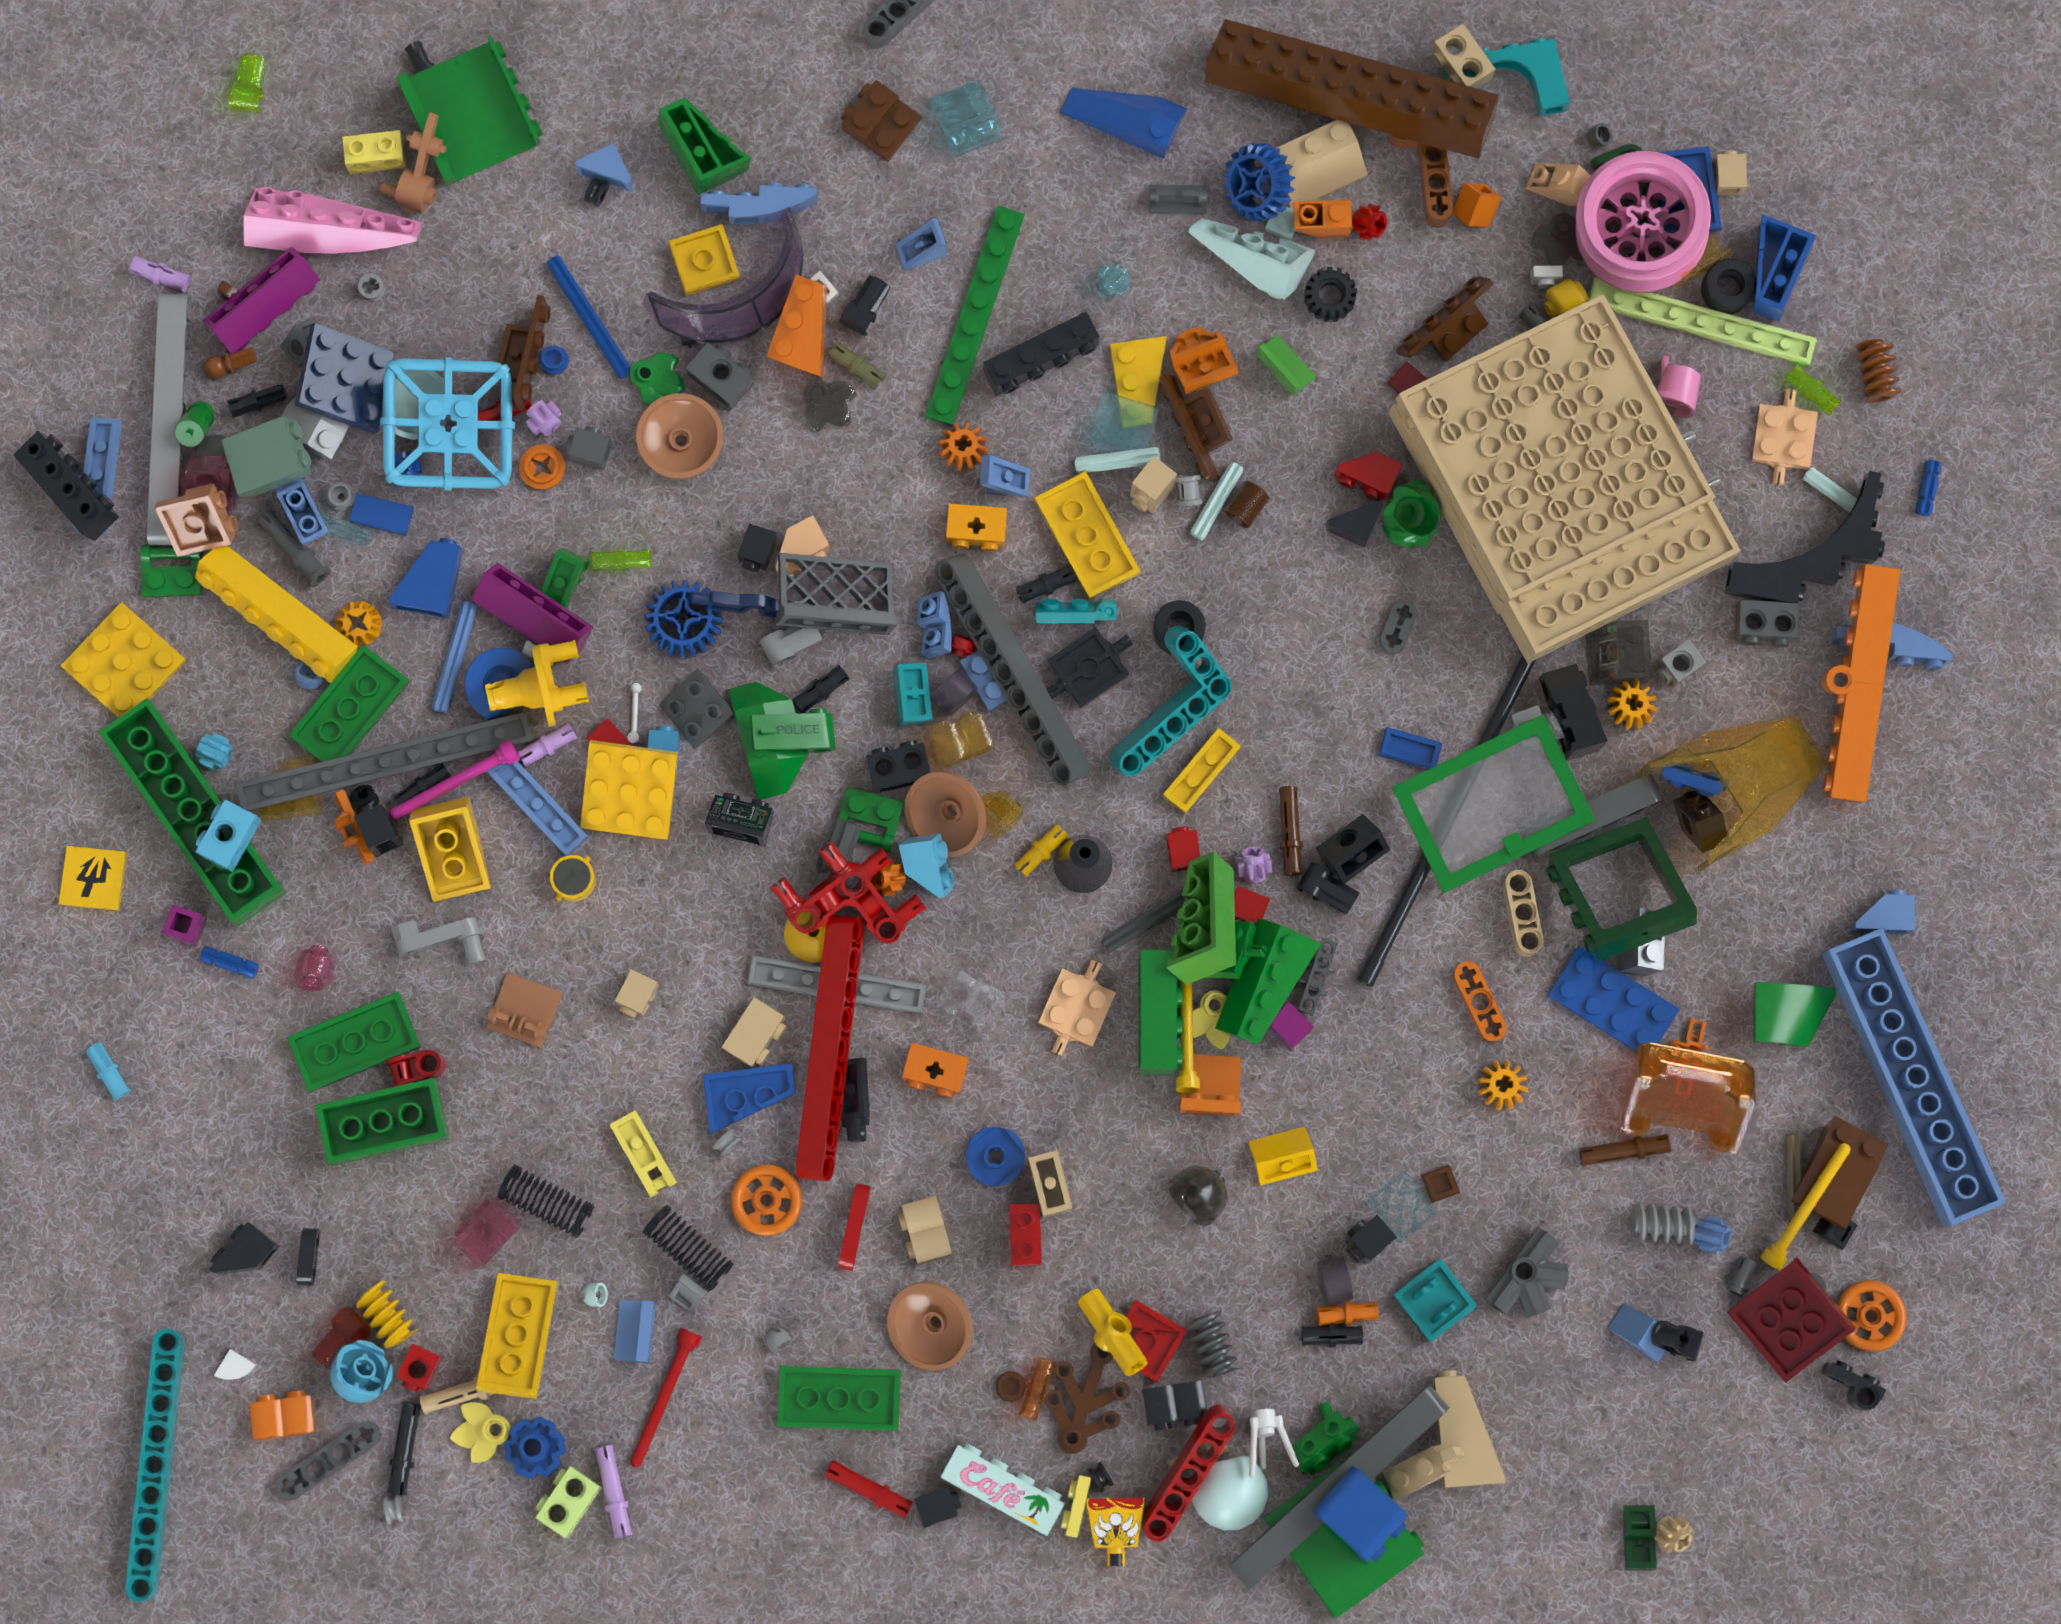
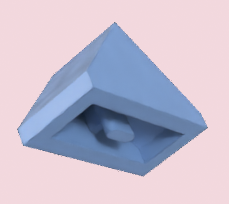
(606, 167)
(922, 245)
(1636, 1330)

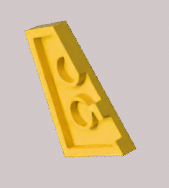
(1138, 368)

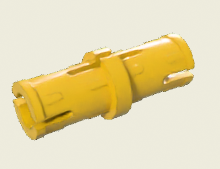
(1041, 850)

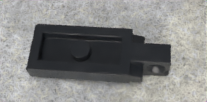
(855, 1104)

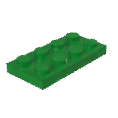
(349, 706)
(354, 1042)
(839, 1398)

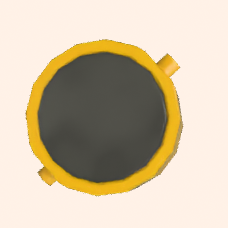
(572, 878)

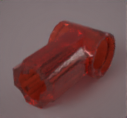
(346, 1329)

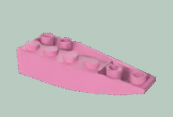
(320, 224)

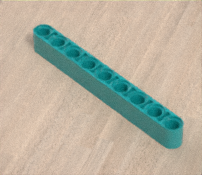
(161, 1479)

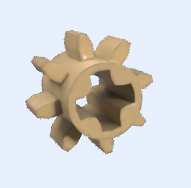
(1673, 1534)

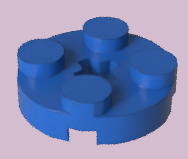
(996, 1139)

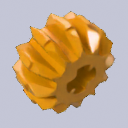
(1623, 696)
(1510, 1093)

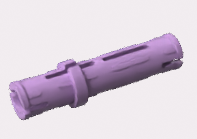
(613, 1492)

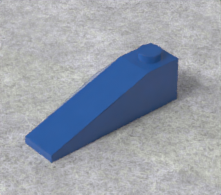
(1134, 118)

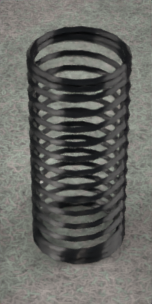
(515, 1172)
(650, 1227)

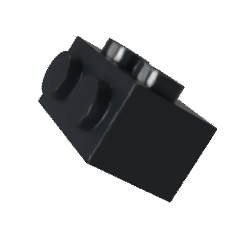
(1368, 1239)

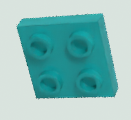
(1434, 1300)

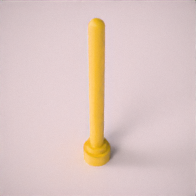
(1187, 1080)
(1776, 1253)

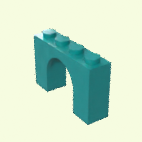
(1539, 65)

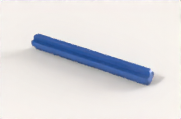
(589, 317)

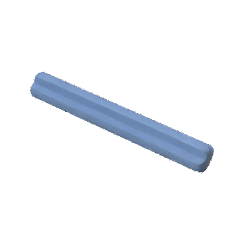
(454, 657)

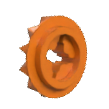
(541, 453)

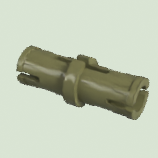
(857, 365)

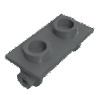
(1177, 199)

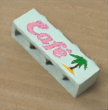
(1003, 1490)

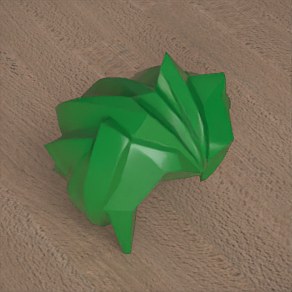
(1411, 515)

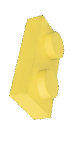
(1078, 1492)

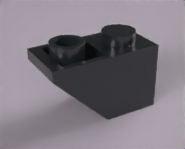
(246, 1252)

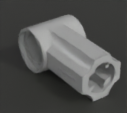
(786, 644)

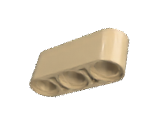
(1527, 900)

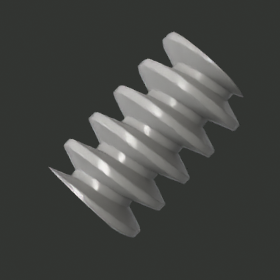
(1663, 1223)

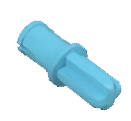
(107, 1071)

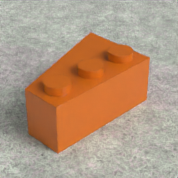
(801, 328)

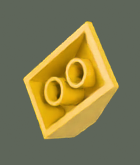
(450, 848)

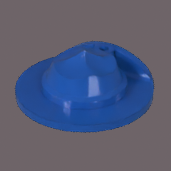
(488, 668)

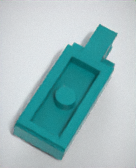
(1075, 611)

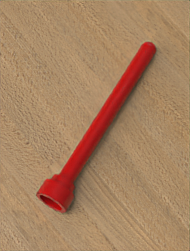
(686, 1343)

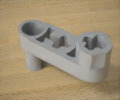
(411, 941)

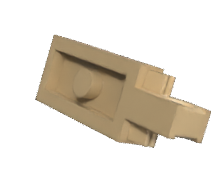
(1421, 1470)

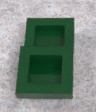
(1640, 1530)

